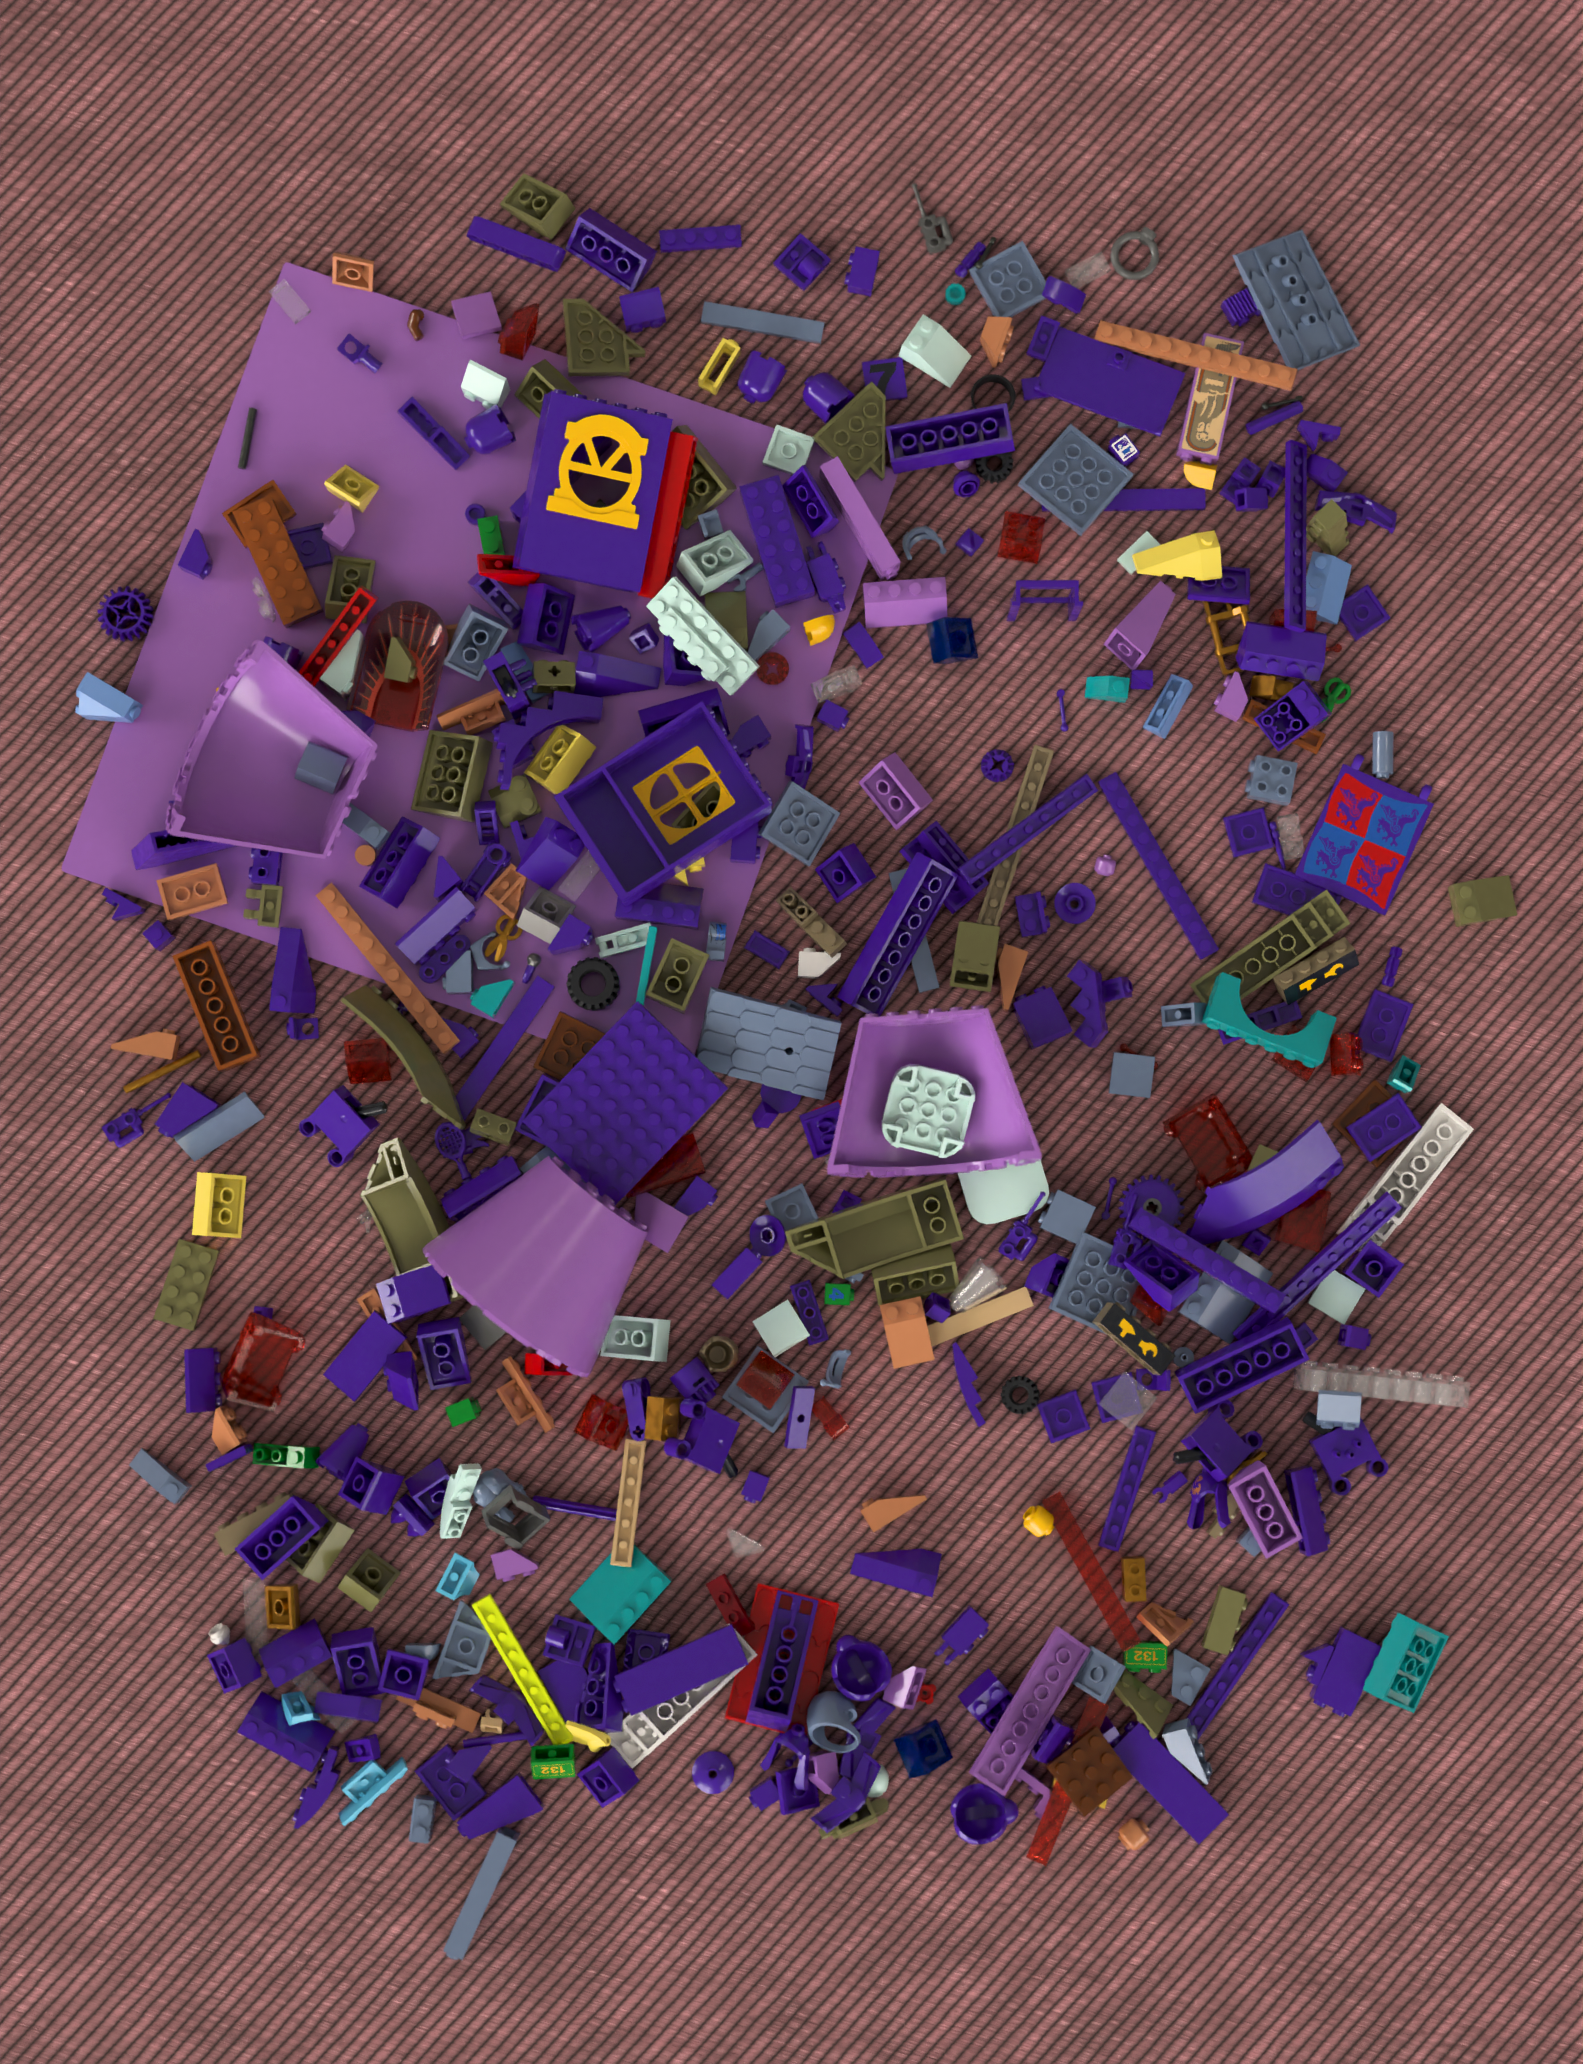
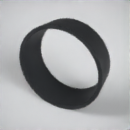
(997, 379)

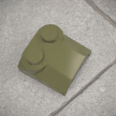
(517, 802)

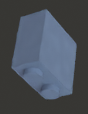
(1271, 780)
(1066, 1216)

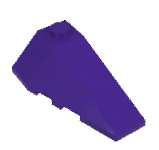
(607, 675)
(292, 977)
(905, 1569)
(600, 1702)

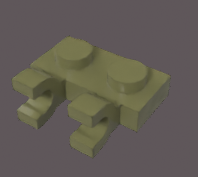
(269, 908)

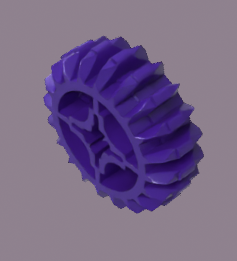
(128, 606)

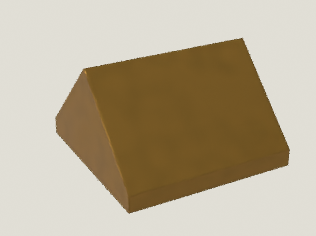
(282, 1606)

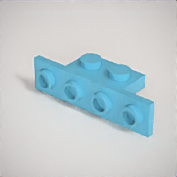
(368, 1785)

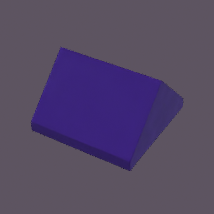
(445, 880)
(404, 1674)

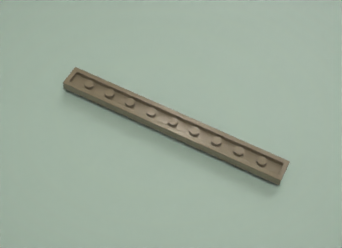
(1024, 806)

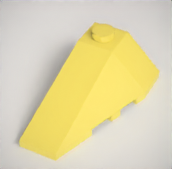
(1188, 557)

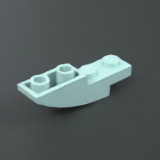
(457, 1500)

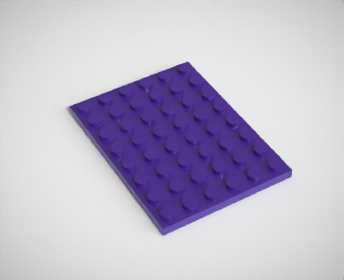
(625, 1103)

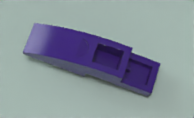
(316, 1795)

